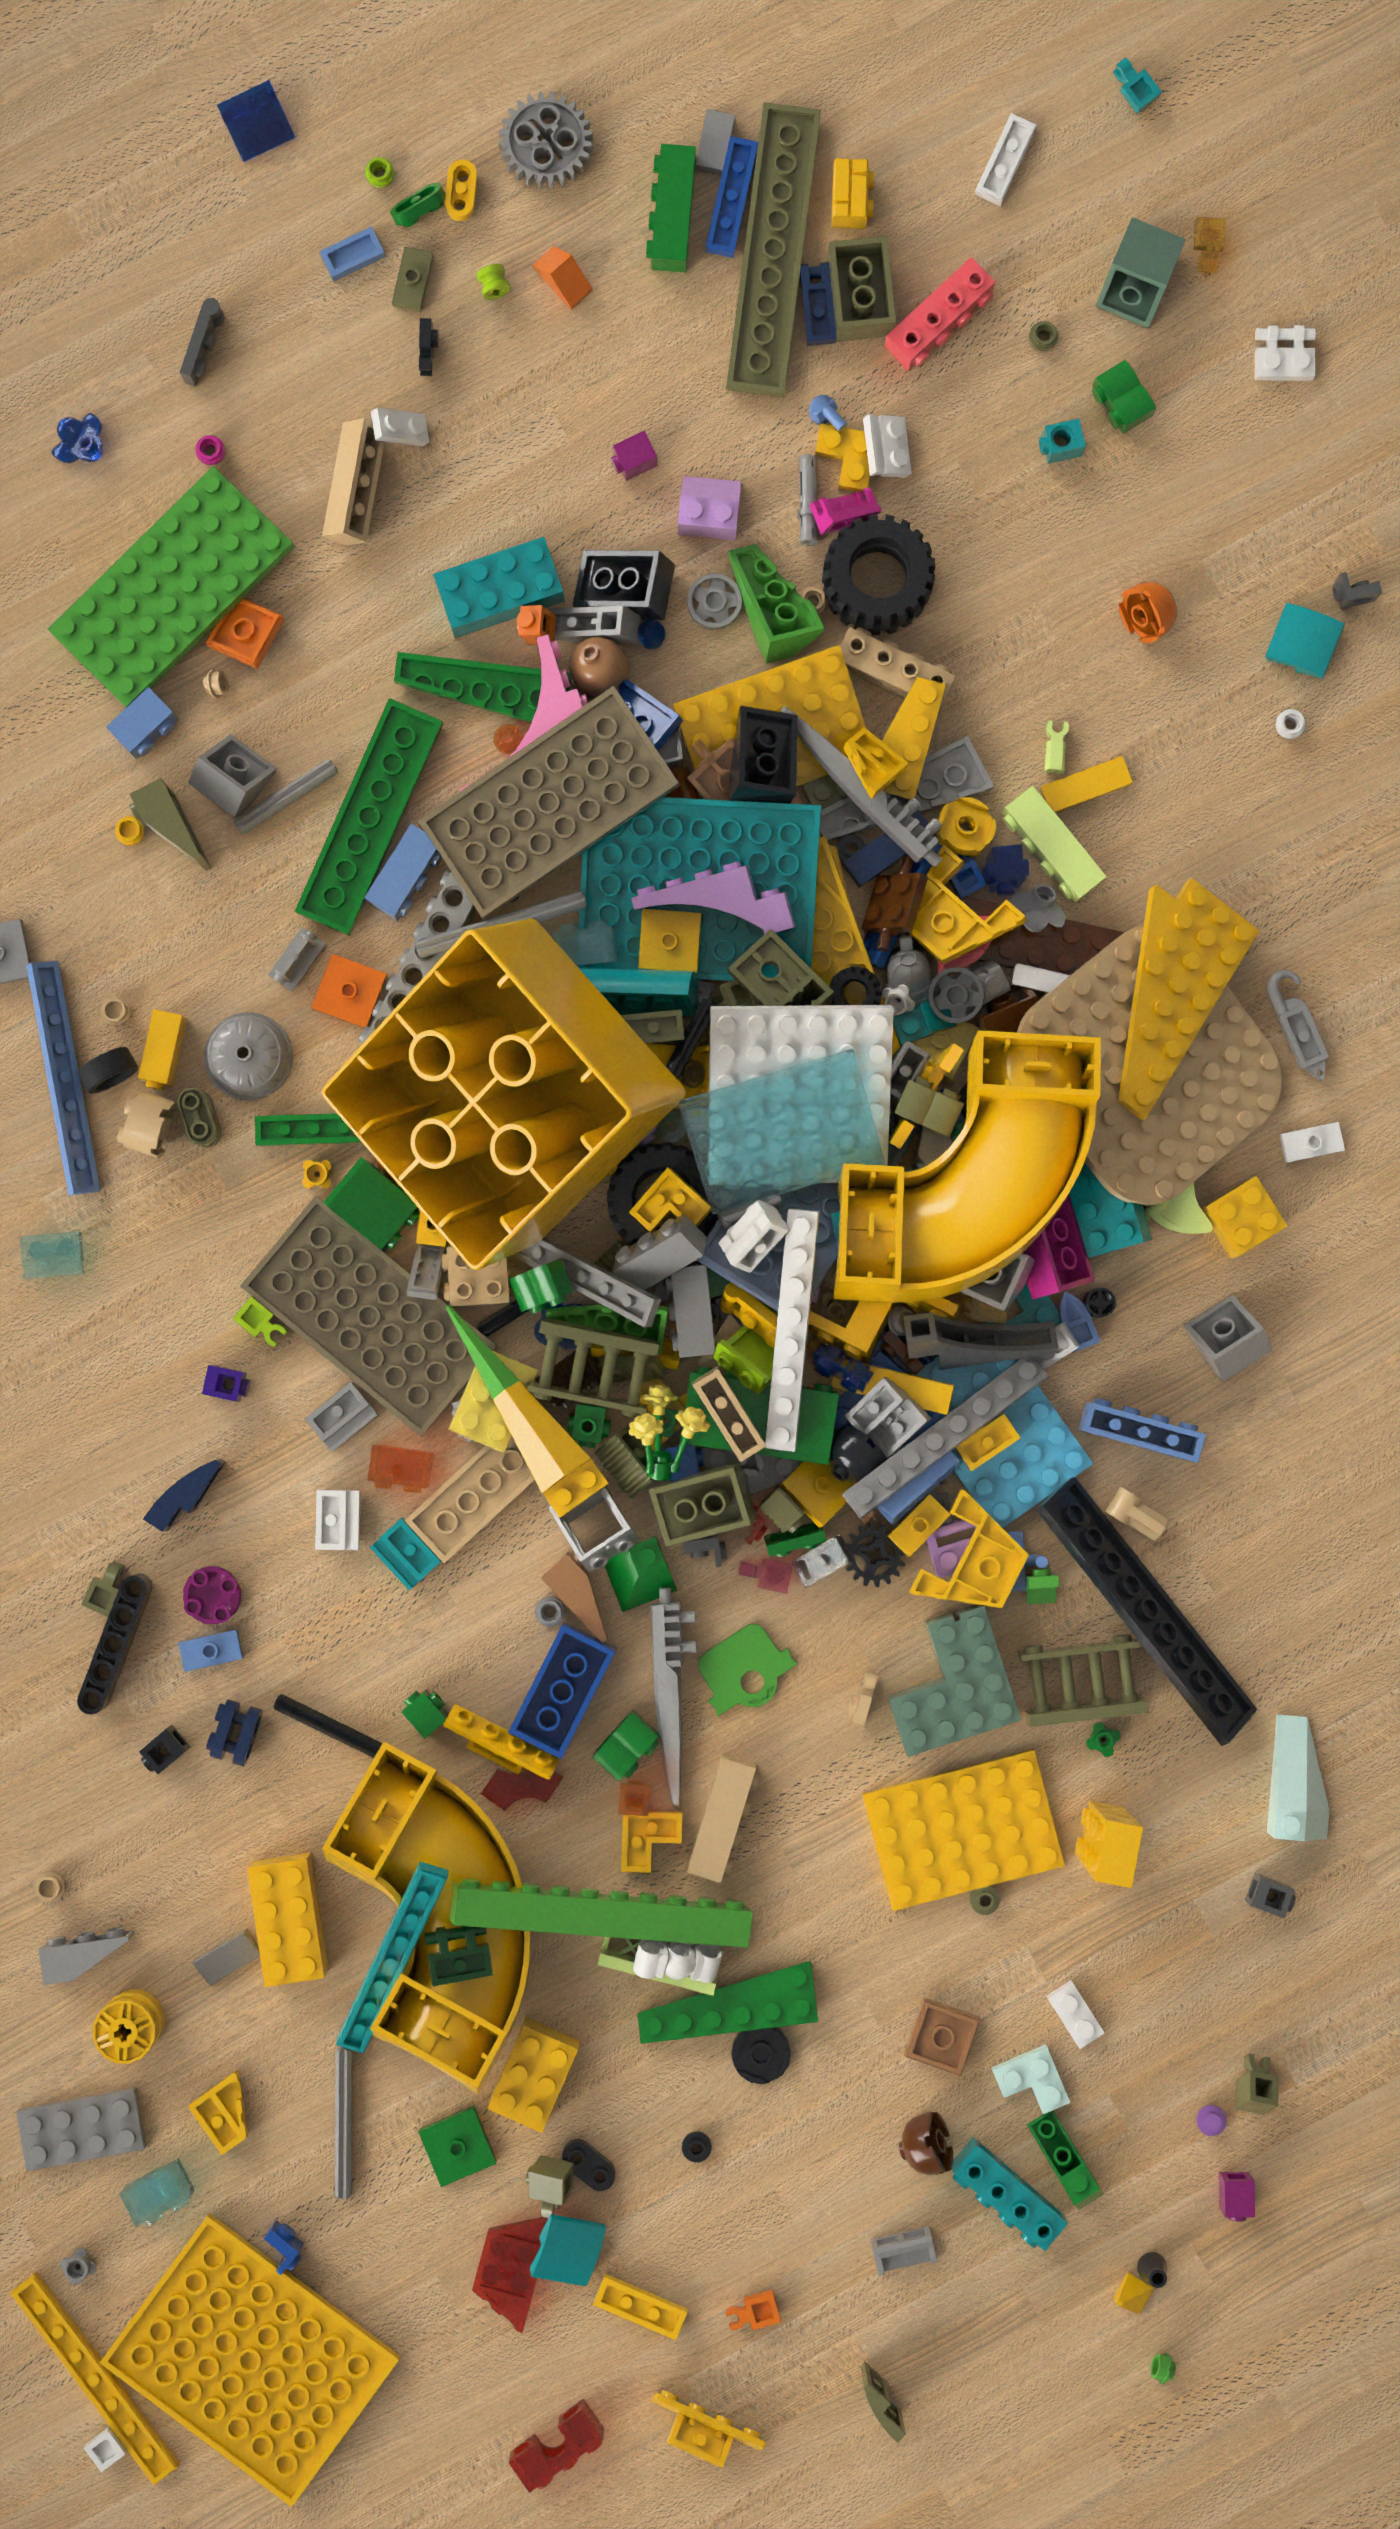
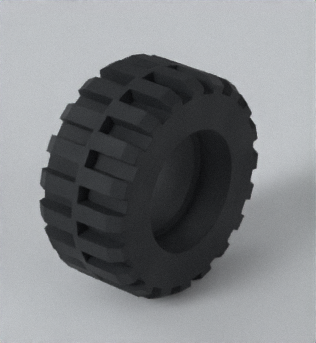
(887, 538)
(636, 1168)

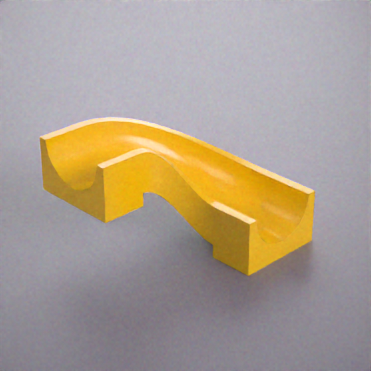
(990, 1190)
(389, 1826)

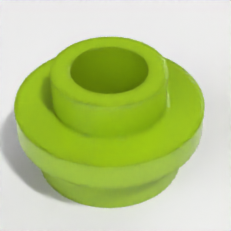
(379, 164)

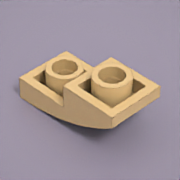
(833, 1309)

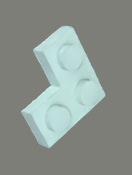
(1036, 2071)

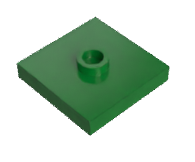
(457, 2146)

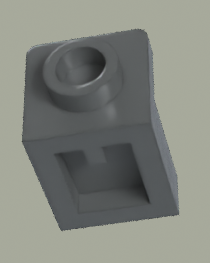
(1359, 594)
(701, 1546)

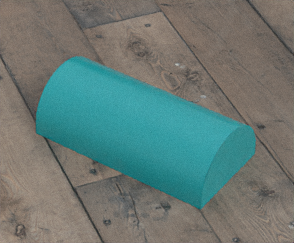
(646, 990)

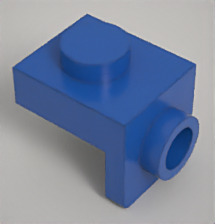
(285, 2241)

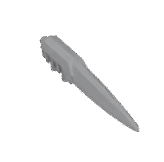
(888, 816)
(667, 1658)

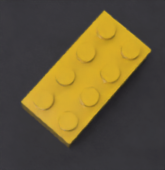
(1109, 1843)
(288, 1919)

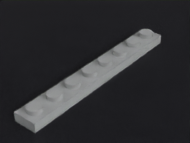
(944, 1436)

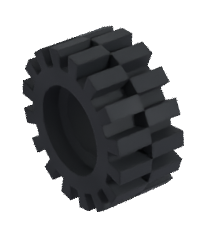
(860, 975)

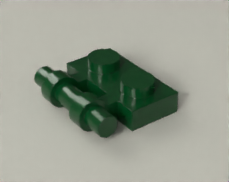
(458, 1963)

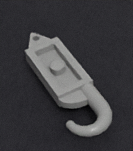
(1298, 1027)

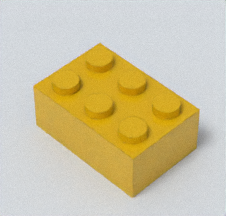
(533, 2074)

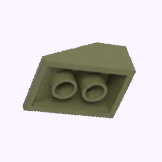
(161, 811)
(703, 1504)

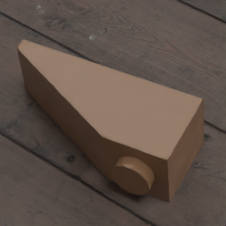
(573, 1586)

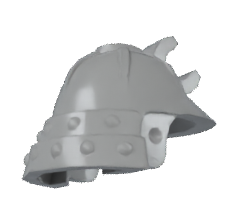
(912, 968)

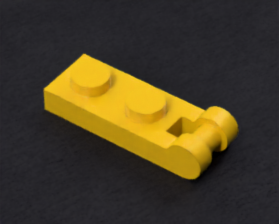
(750, 1312)

